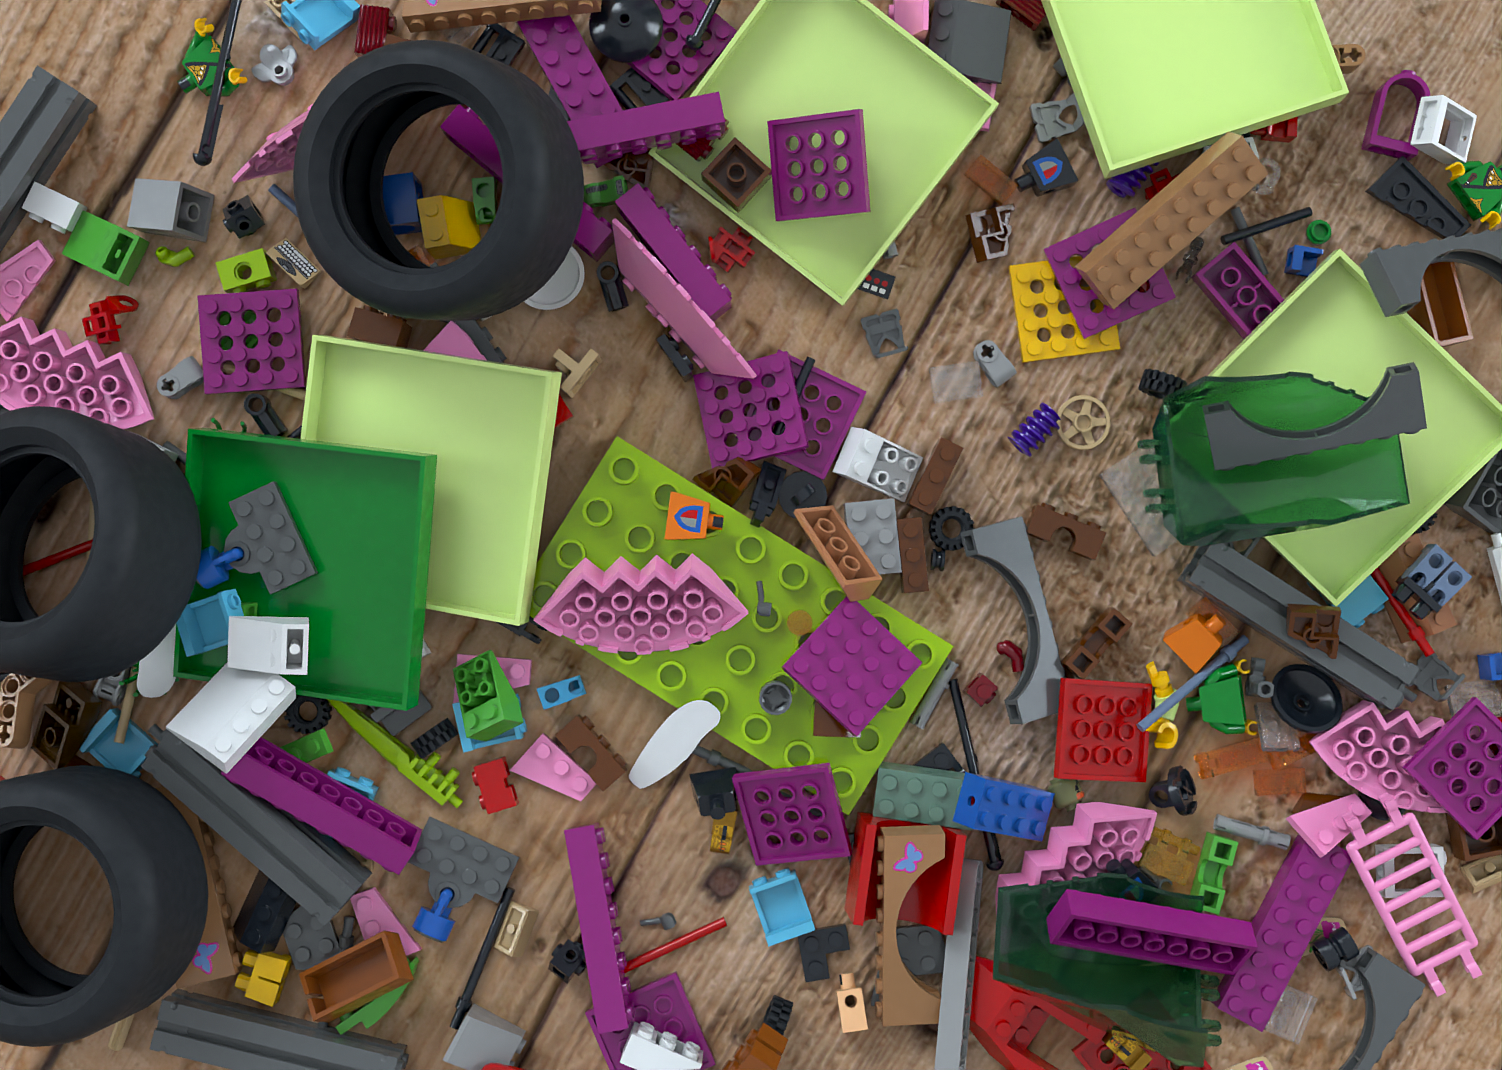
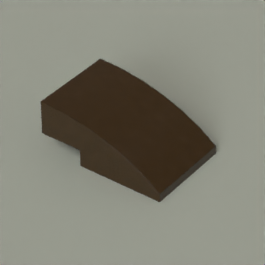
(65, 723)

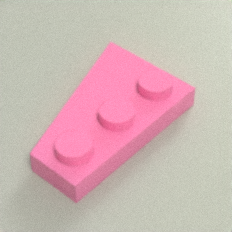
(516, 670)
(554, 768)
(377, 916)

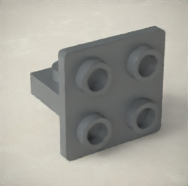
(397, 720)

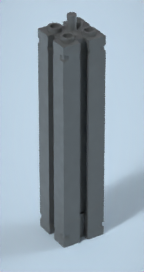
(34, 141)
(1262, 603)
(288, 851)
(259, 1039)

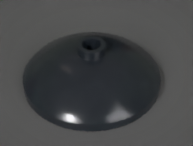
(628, 40)
(1313, 691)

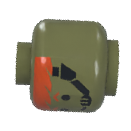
(1067, 793)

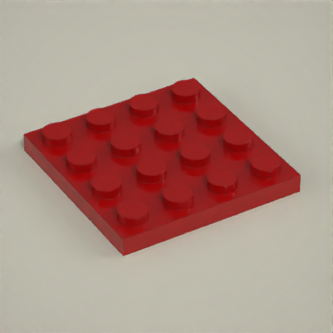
(1100, 732)

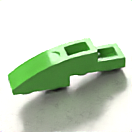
(310, 746)
(374, 1010)

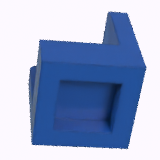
(1302, 260)
(1490, 666)

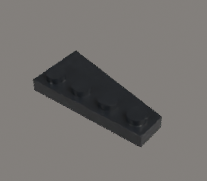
(1413, 196)

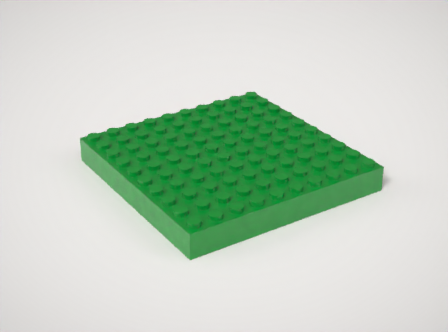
(369, 538)

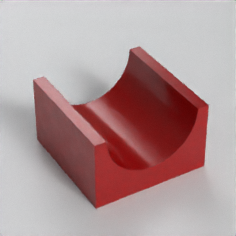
(932, 895)

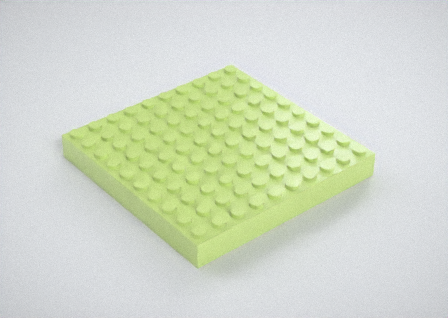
(830, 59)
(1189, 71)
(1342, 336)
(491, 447)

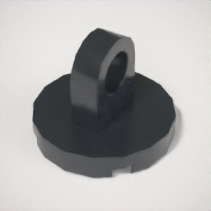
(802, 491)
(1179, 789)

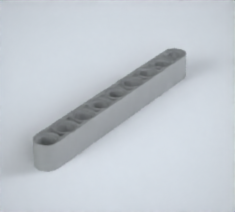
(959, 972)

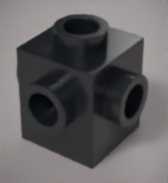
(242, 217)
(568, 960)

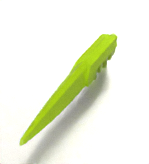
(402, 757)

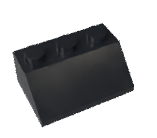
(263, 915)

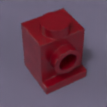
(981, 689)

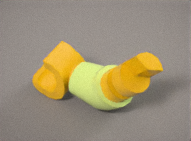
(1166, 731)

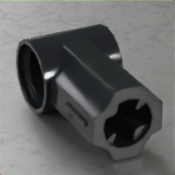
(613, 288)
(266, 418)

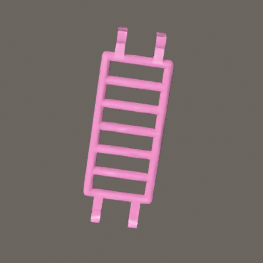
(1384, 909)

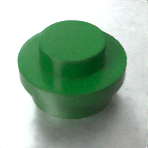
(1318, 232)

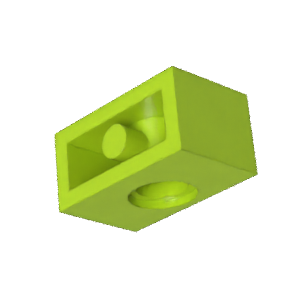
(232, 271)

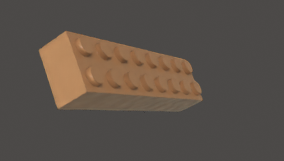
(1171, 219)

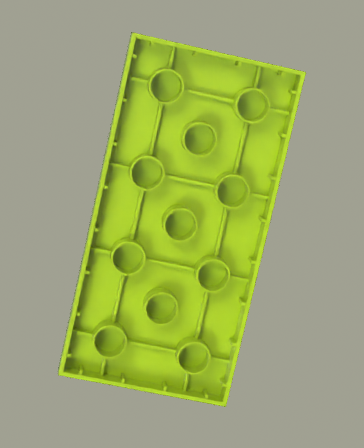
(626, 516)

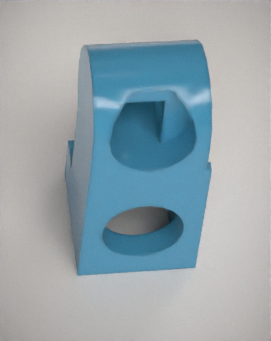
(561, 691)

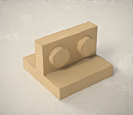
(576, 373)

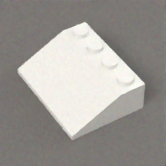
(232, 714)

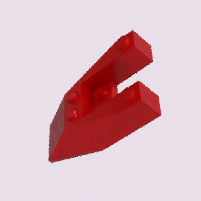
(1009, 1020)

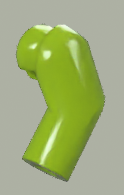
(174, 258)

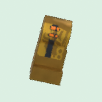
(722, 833)
(1130, 1053)

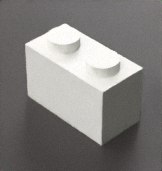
(53, 207)

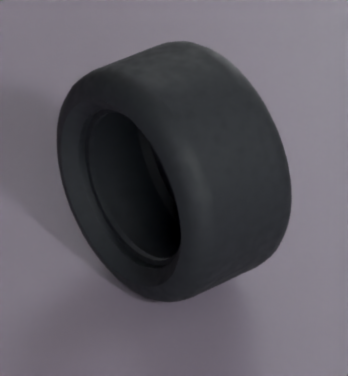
(344, 163)
(140, 552)
(155, 891)

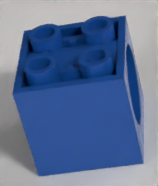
(400, 202)

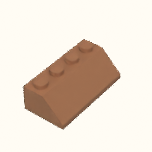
(839, 551)
(1392, 569)

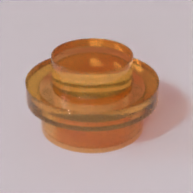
(799, 622)

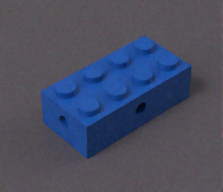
(1003, 807)

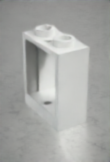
(1429, 125)
(1388, 868)

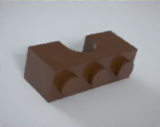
(935, 476)
(1085, 537)
(912, 555)
(1095, 641)
(580, 733)

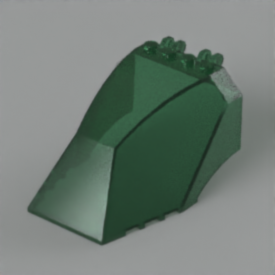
(1274, 495)
(1120, 995)

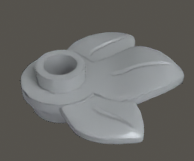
(274, 62)

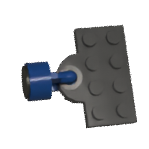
(262, 543)
(458, 870)

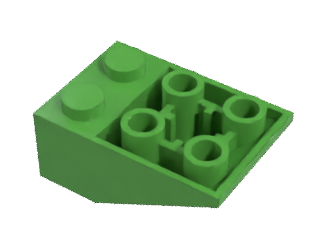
(105, 247)
(486, 698)

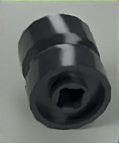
(1335, 948)

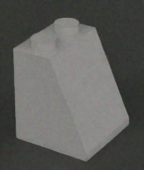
(170, 209)
(484, 1040)

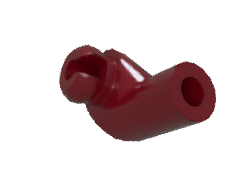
(1013, 652)

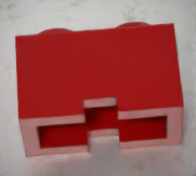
(494, 786)

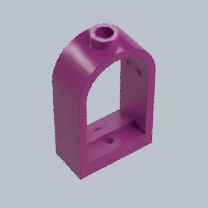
(1385, 145)

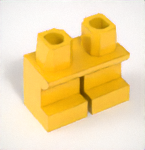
(267, 976)

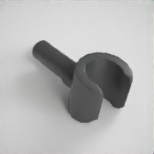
(763, 608)
(1158, 880)
(667, 921)

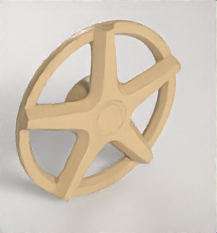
(1083, 422)

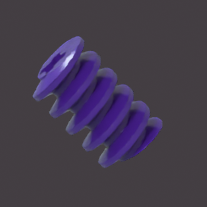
(1123, 183)
(1035, 429)

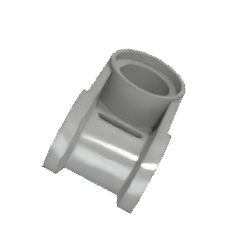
(997, 367)
(185, 377)
(109, 687)

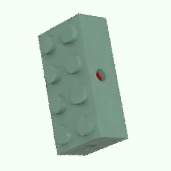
(918, 794)

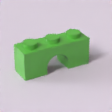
(1214, 858)

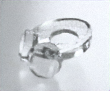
(1267, 186)

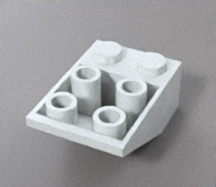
(877, 463)
(269, 644)
(658, 1051)

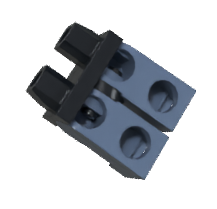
(1430, 581)

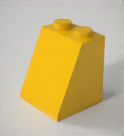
(448, 226)

